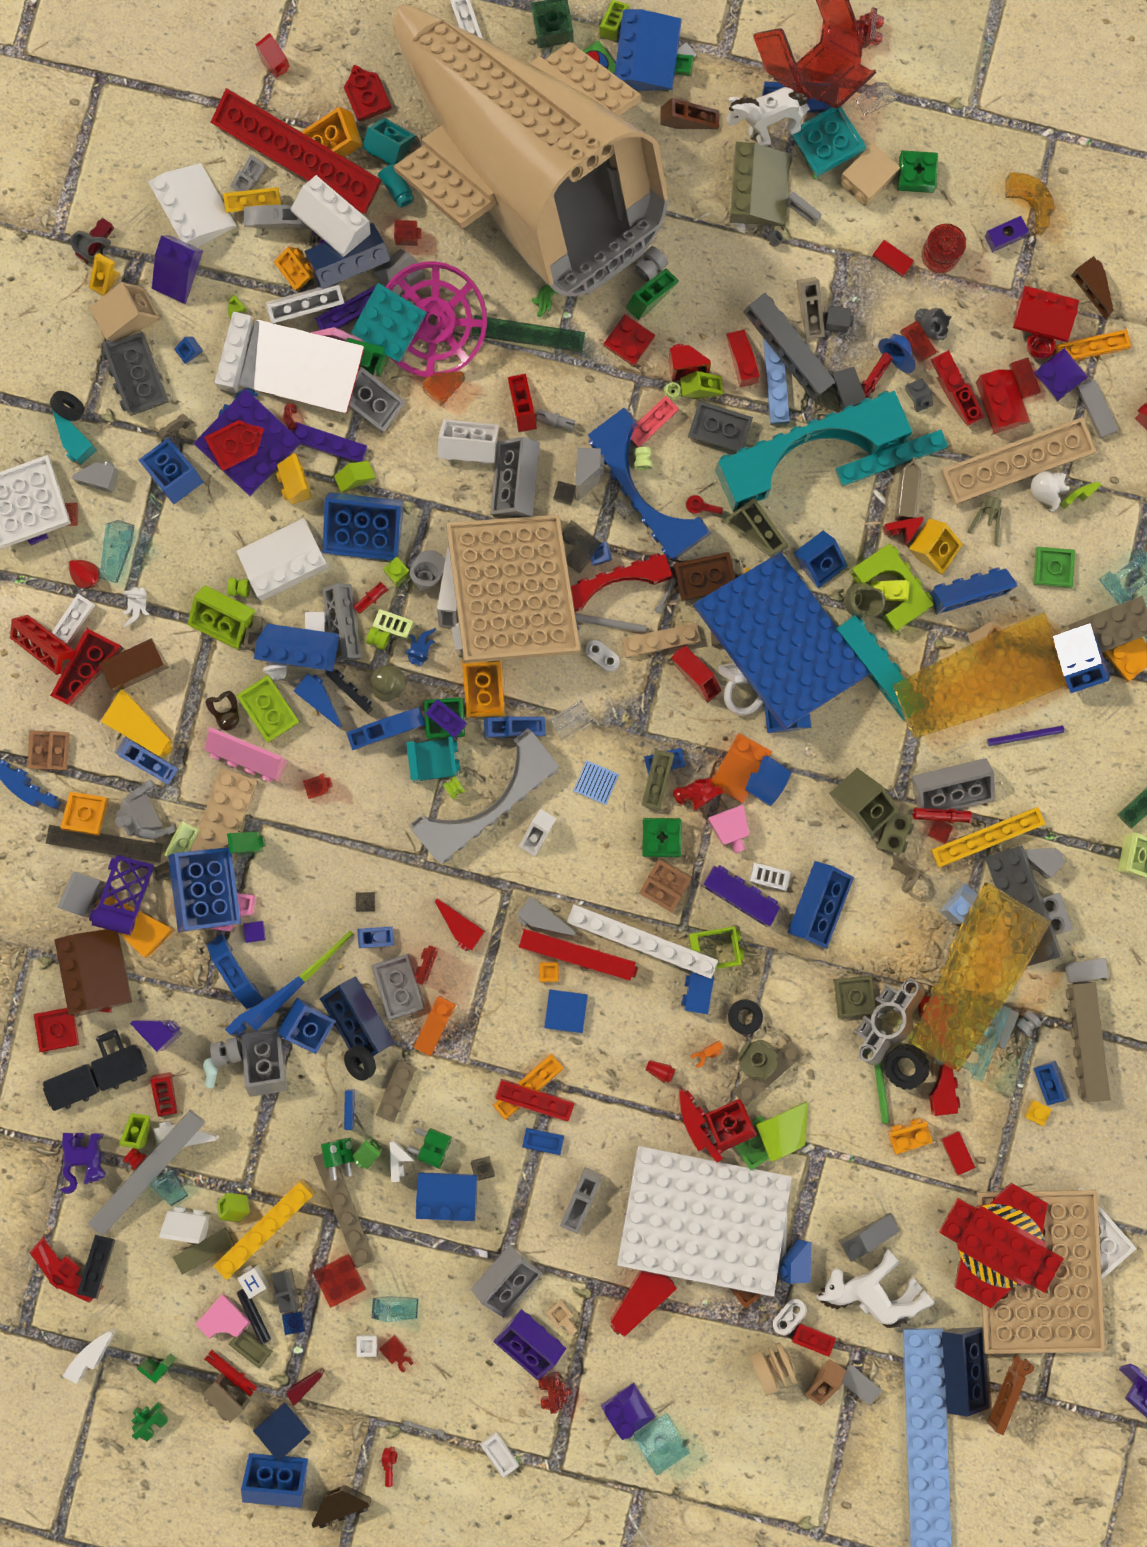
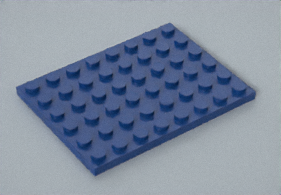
(781, 640)

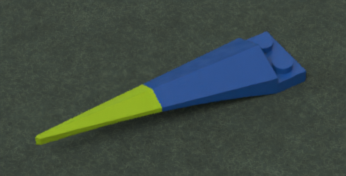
(263, 1011)

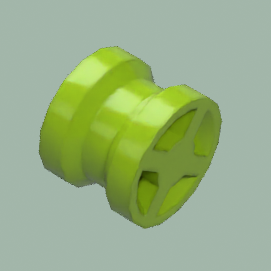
(453, 787)

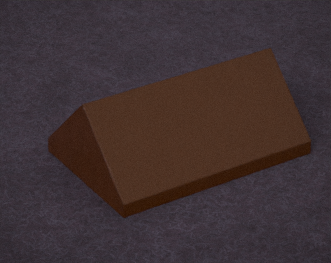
(133, 665)

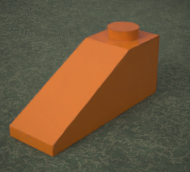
(434, 1025)

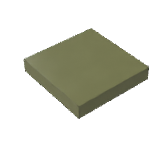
(854, 996)

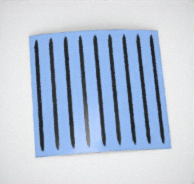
(596, 782)

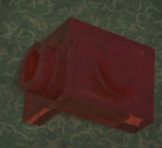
(318, 786)

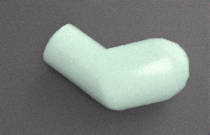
(211, 1073)

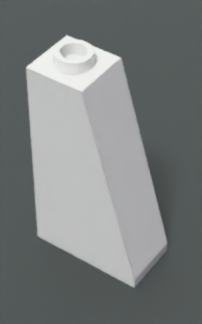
(447, 603)

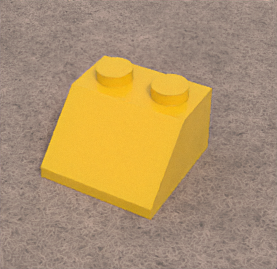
(293, 479)
(936, 545)

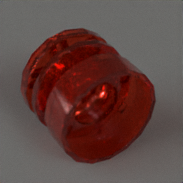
(943, 248)

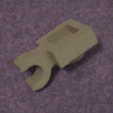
(252, 634)

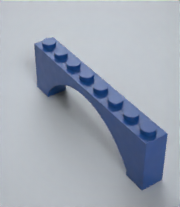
(673, 533)

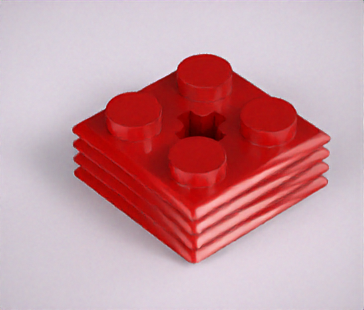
(721, 1118)

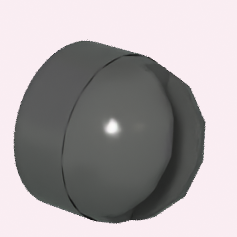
(775, 238)

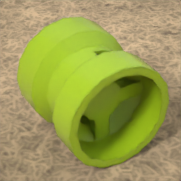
(238, 587)
(378, 638)

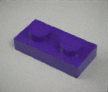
(446, 718)

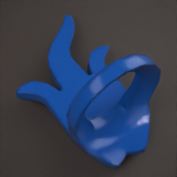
(419, 651)

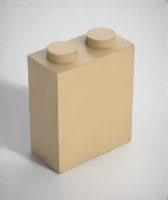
(869, 174)

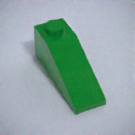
(651, 294)
(246, 843)

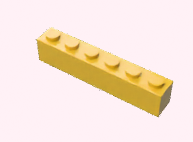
(264, 1229)

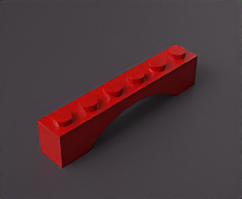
(650, 571)
(943, 1095)

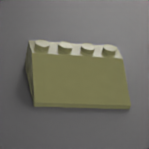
(759, 185)

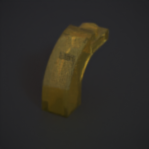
(1035, 193)

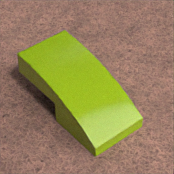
(1083, 493)

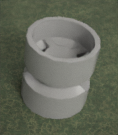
(651, 263)
(233, 1050)

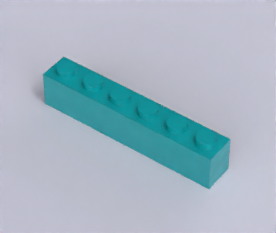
(875, 659)

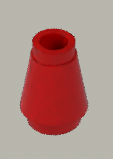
(661, 1071)

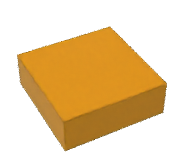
(548, 971)

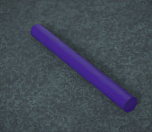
(1025, 735)

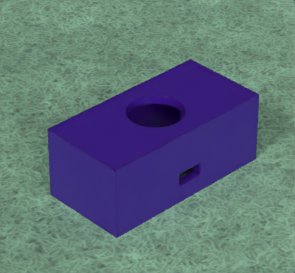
(996, 238)

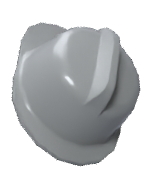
(427, 569)

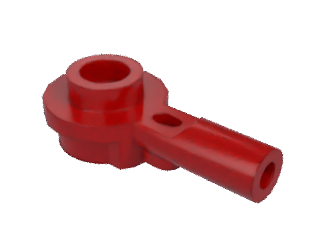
(696, 505)
(389, 1458)

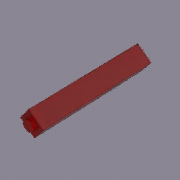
(578, 955)

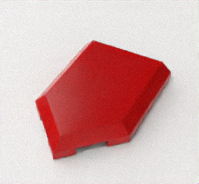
(366, 94)
(234, 443)

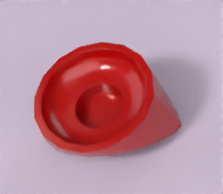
(84, 573)

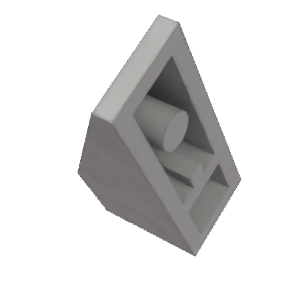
(540, 917)

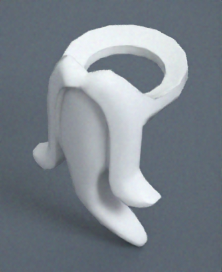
(137, 602)
(276, 671)

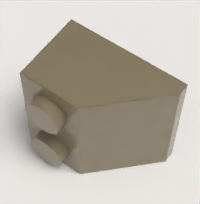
(226, 1398)

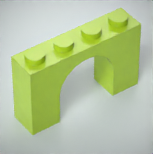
(888, 562)

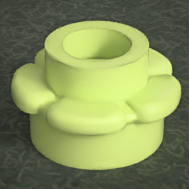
(672, 386)

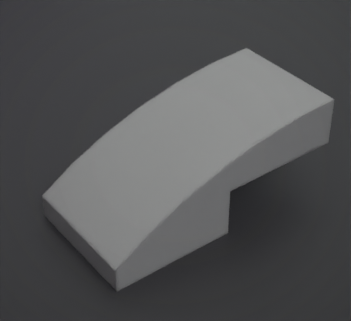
(249, 175)
(1086, 970)

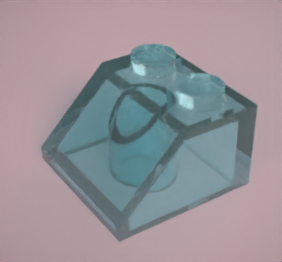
(661, 1444)

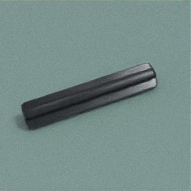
(254, 1316)

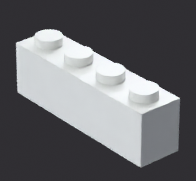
(304, 303)
(234, 352)

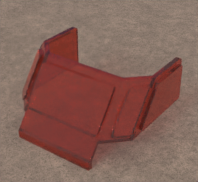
(831, 68)

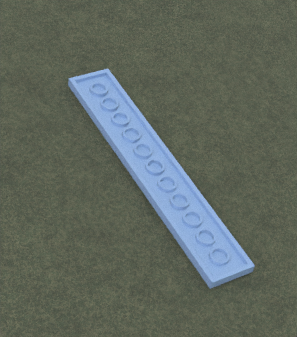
(926, 1438)

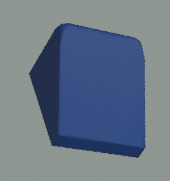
(188, 349)

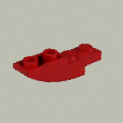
(956, 390)
(693, 1120)

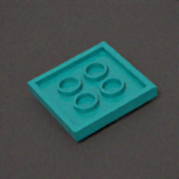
(828, 140)
(389, 322)

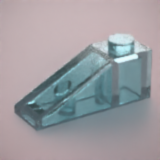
(116, 547)

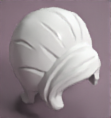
(1046, 487)

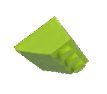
(220, 616)

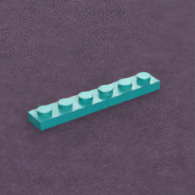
(891, 458)

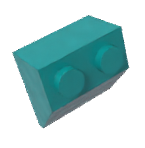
(388, 141)

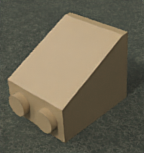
(124, 311)

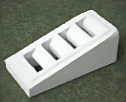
(755, 867)

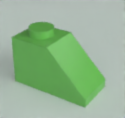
(367, 1153)

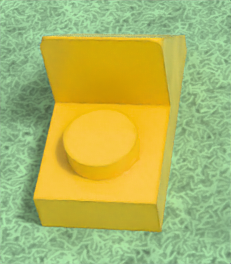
(102, 274)

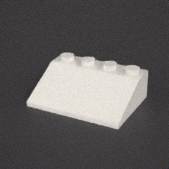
(192, 204)
(282, 559)

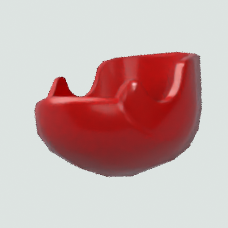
(1040, 346)

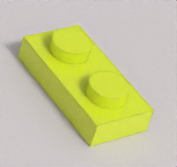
(893, 590)

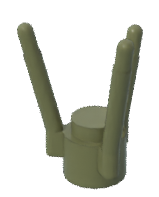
(991, 508)

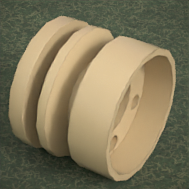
(773, 1368)

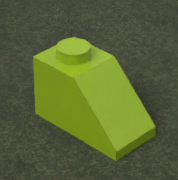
(701, 385)
(136, 1131)

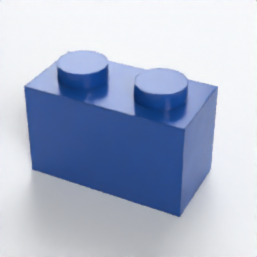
(698, 993)

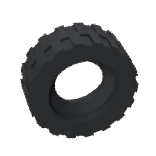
(896, 1076)

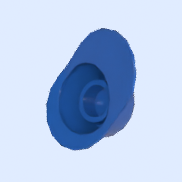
(900, 350)

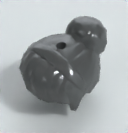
(933, 322)

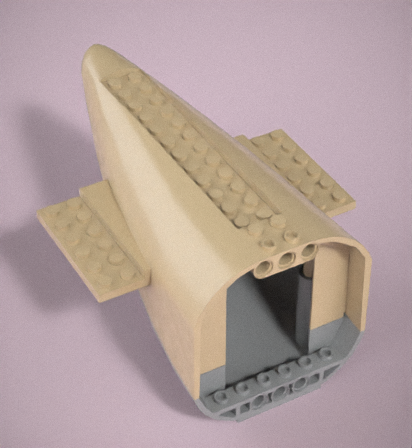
(534, 150)

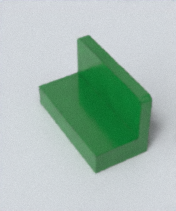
(153, 1370)

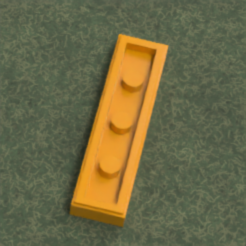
(1096, 345)
(535, 1079)

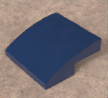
(281, 1431)

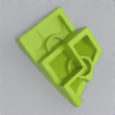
(784, 1131)

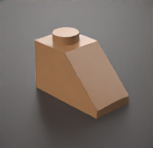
(825, 1382)

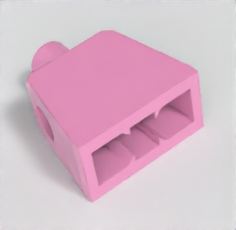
(731, 827)

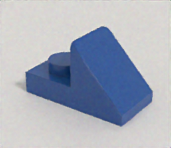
(375, 937)

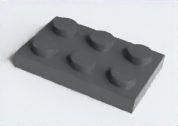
(720, 427)

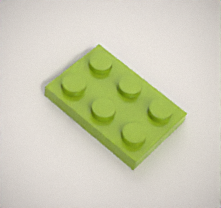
(268, 709)

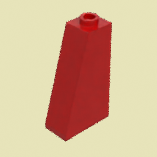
(641, 1298)

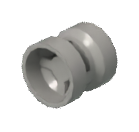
(1027, 1023)

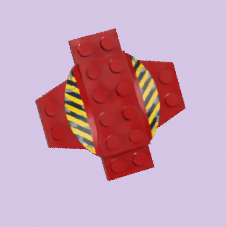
(1001, 1245)

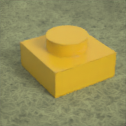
(1038, 1113)

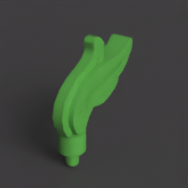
(544, 299)

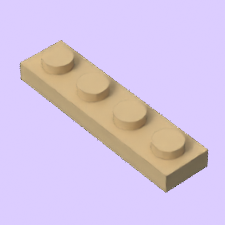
(661, 640)

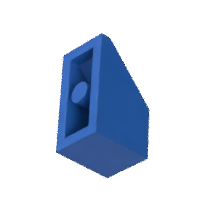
(796, 1263)

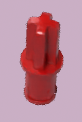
(371, 597)

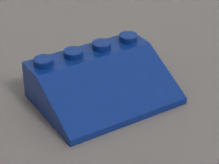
(647, 50)
(362, 526)
(204, 889)

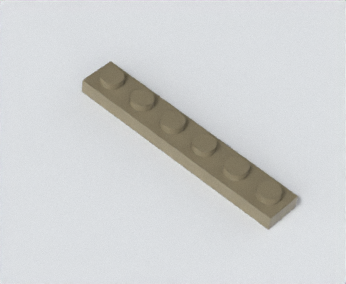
(346, 1214)

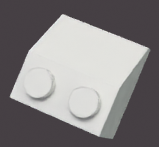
(185, 1225)

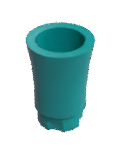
(396, 186)

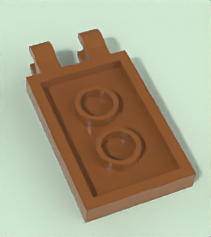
(1009, 1394)

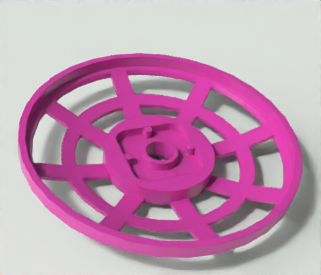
(446, 316)

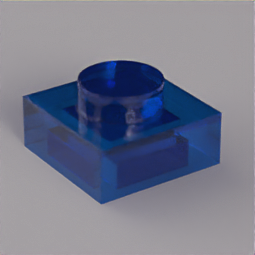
(293, 1322)

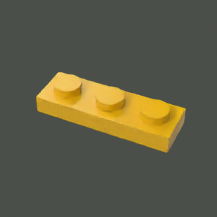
(238, 200)

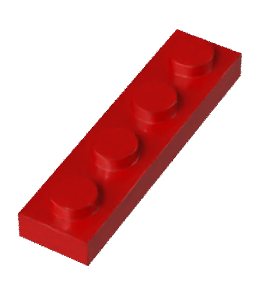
(534, 1100)

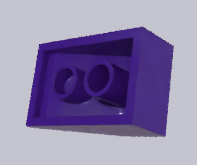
(175, 267)

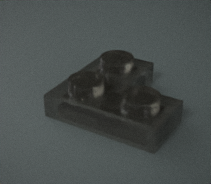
(584, 546)

